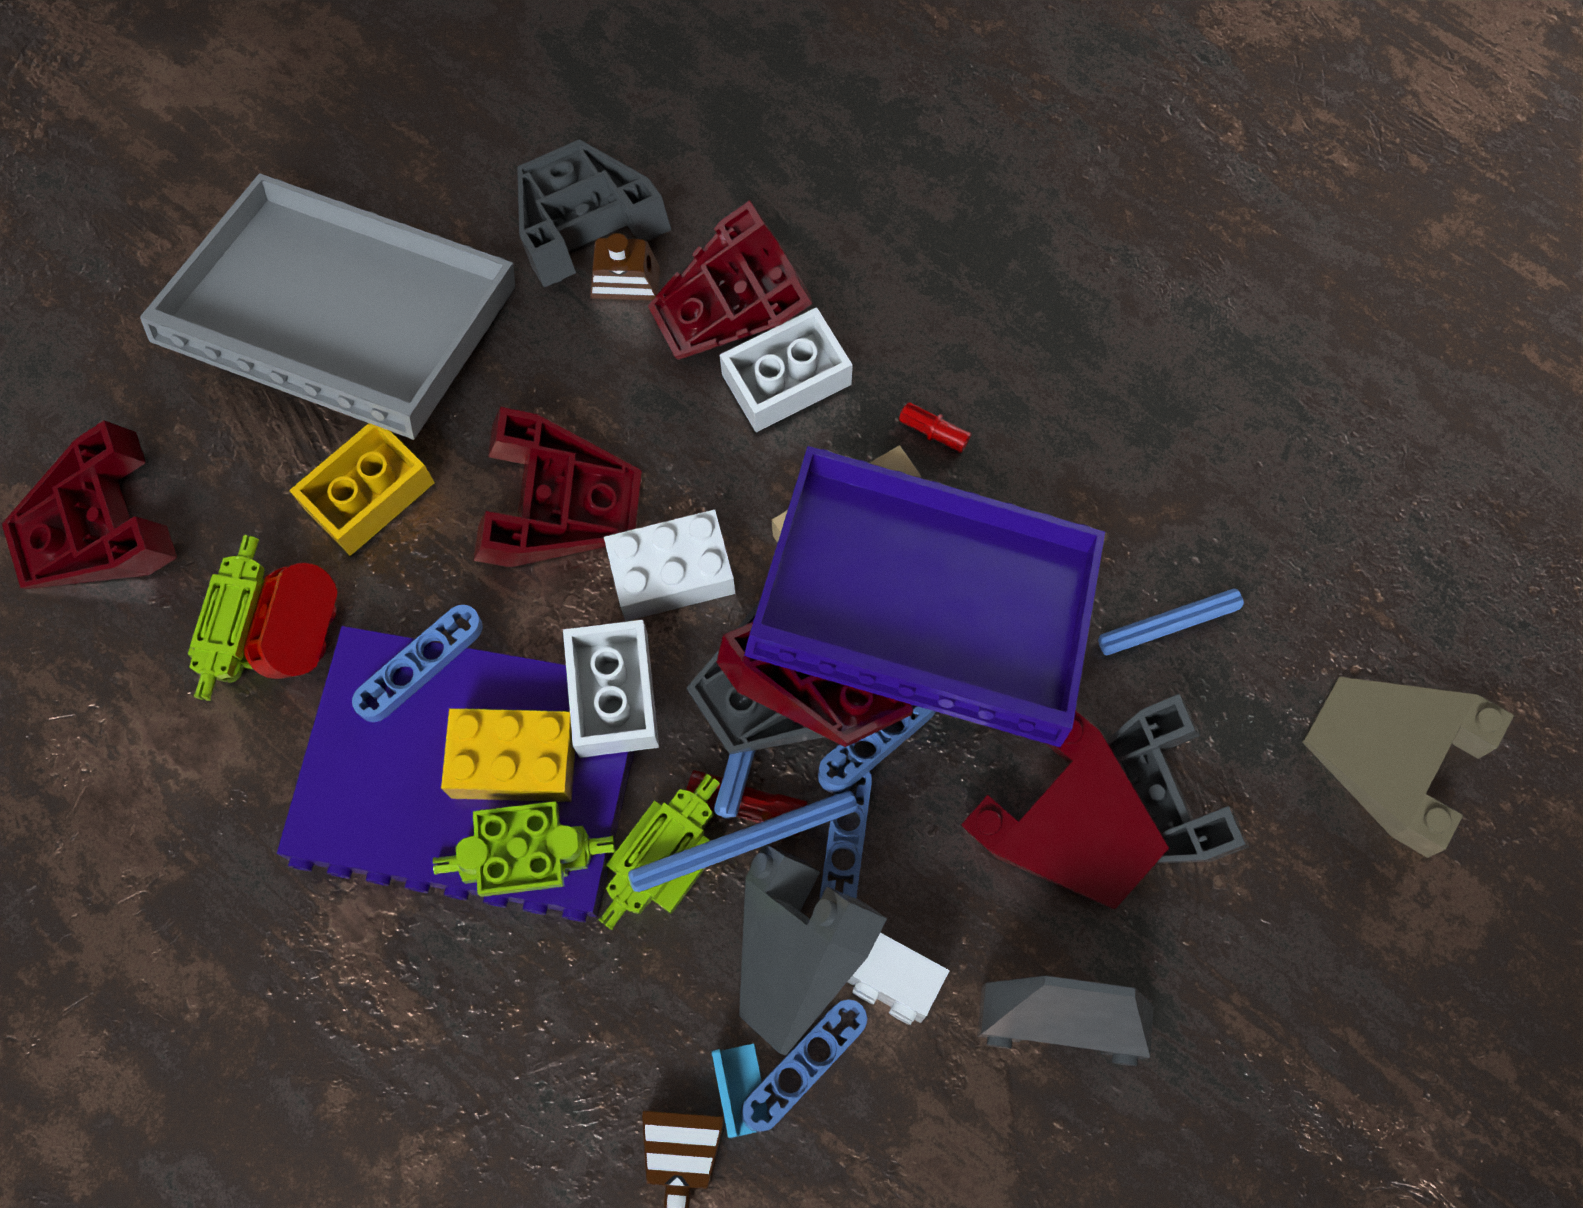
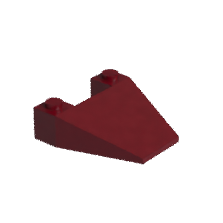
(567, 496)
(77, 520)
(816, 703)
(1083, 830)

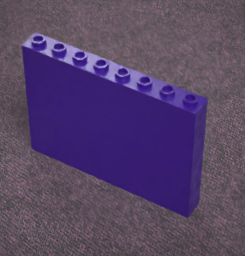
(930, 597)
(374, 788)

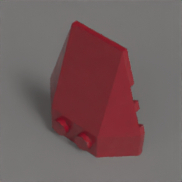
(730, 288)

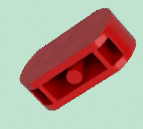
(291, 621)

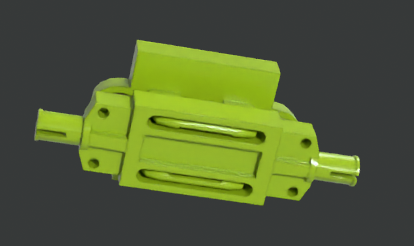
(226, 620)
(657, 835)
(521, 850)

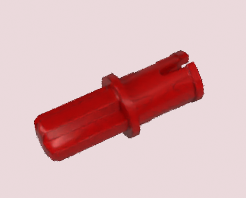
(935, 427)

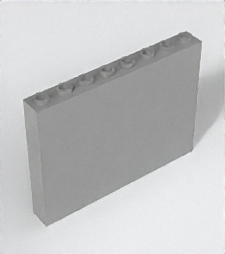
(331, 304)

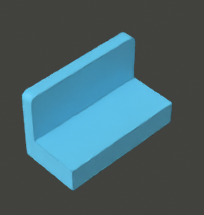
(737, 1077)

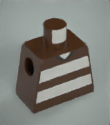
(624, 269)
(680, 1152)

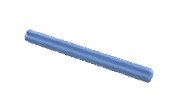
(741, 841)

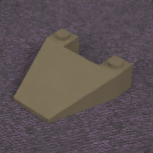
(1390, 744)

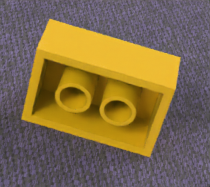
(362, 486)
(508, 755)

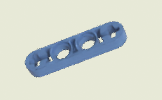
(422, 668)
(884, 744)
(847, 840)
(807, 1068)

